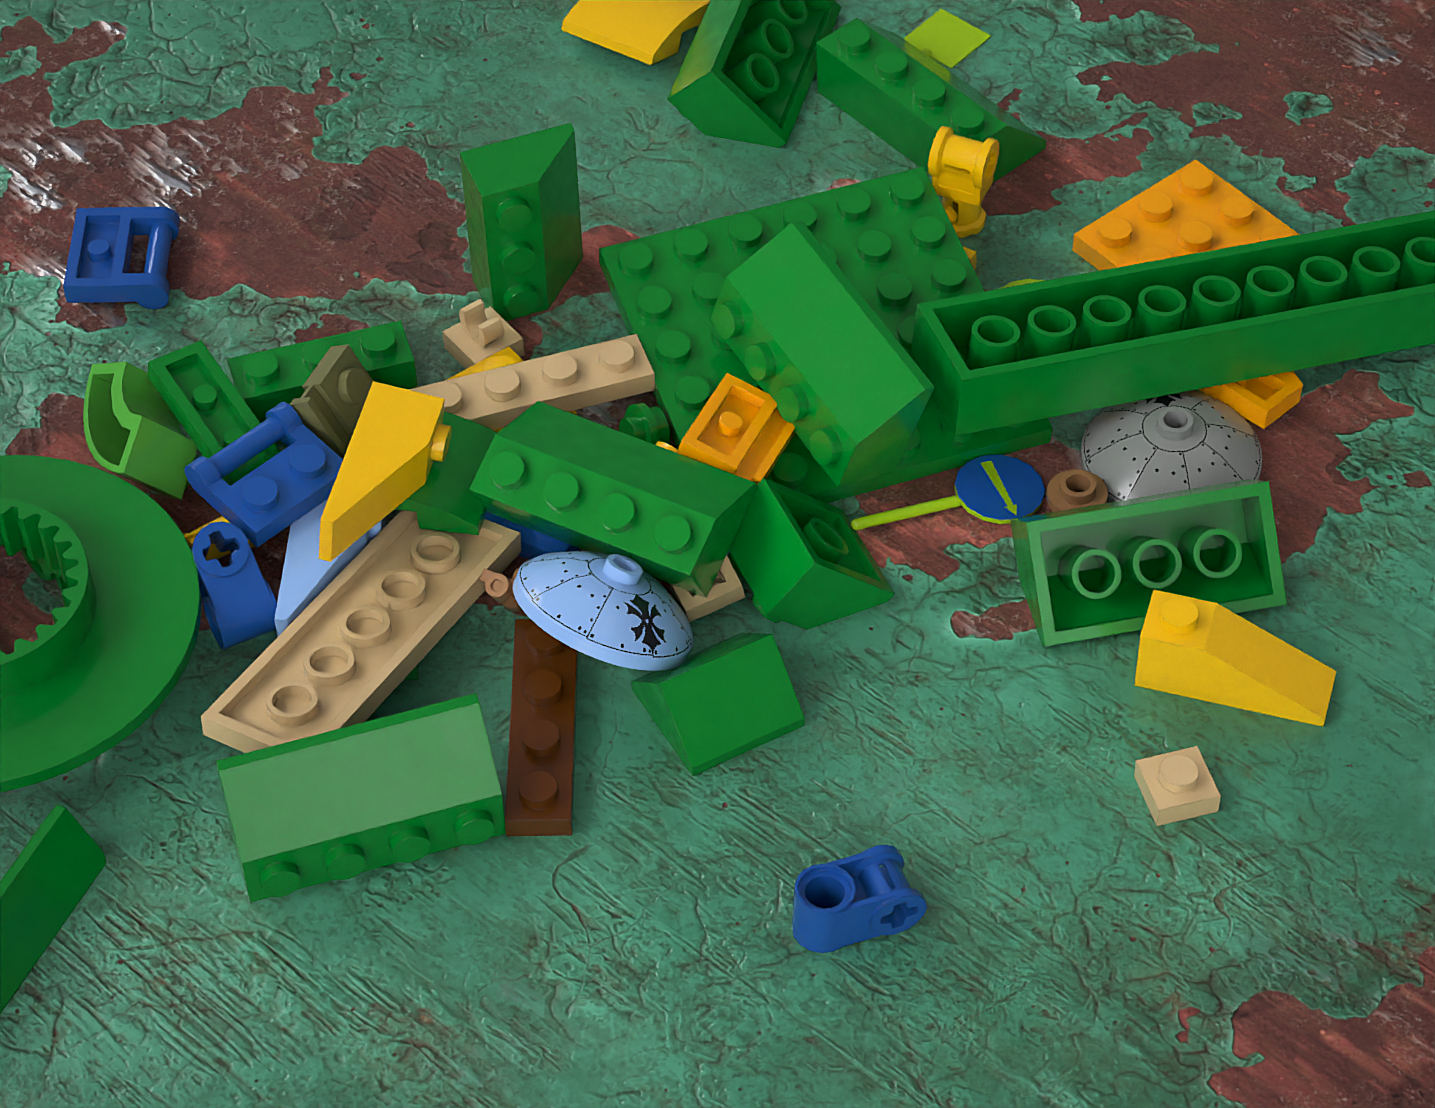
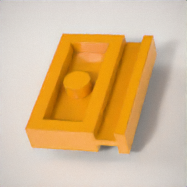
(738, 431)

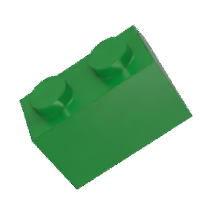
(804, 559)

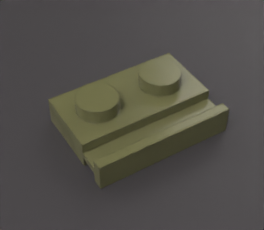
(334, 397)

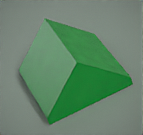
(722, 700)

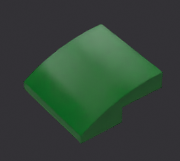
(445, 498)

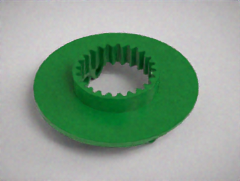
(123, 623)

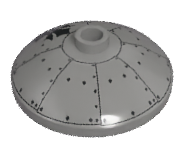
(1169, 446)

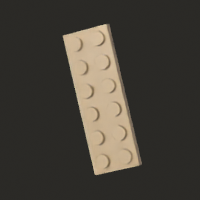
(360, 634)

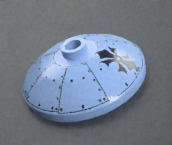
(605, 609)

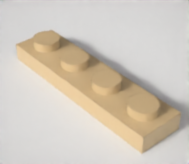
(561, 380)

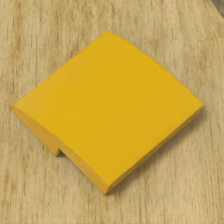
(635, 27)

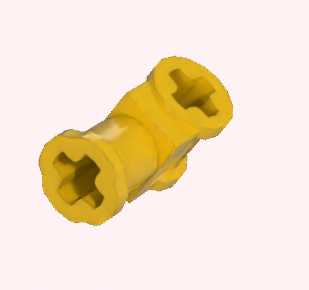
(962, 175)

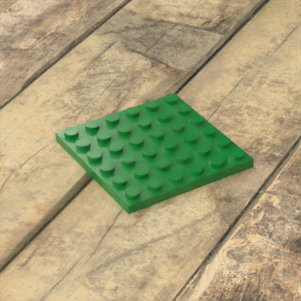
(889, 244)

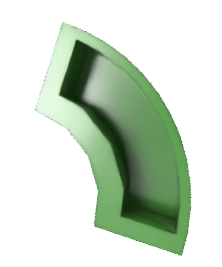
(135, 430)

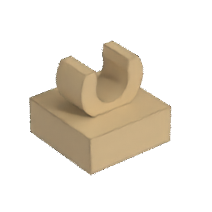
(480, 335)

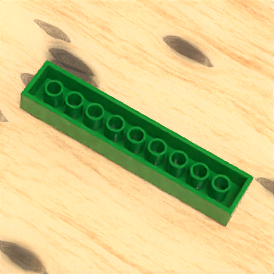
(1178, 323)

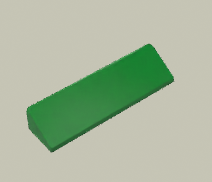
(42, 893)

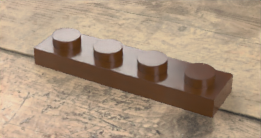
(541, 734)

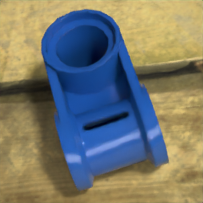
(234, 596)
(853, 900)

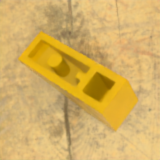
(384, 463)
(1223, 659)

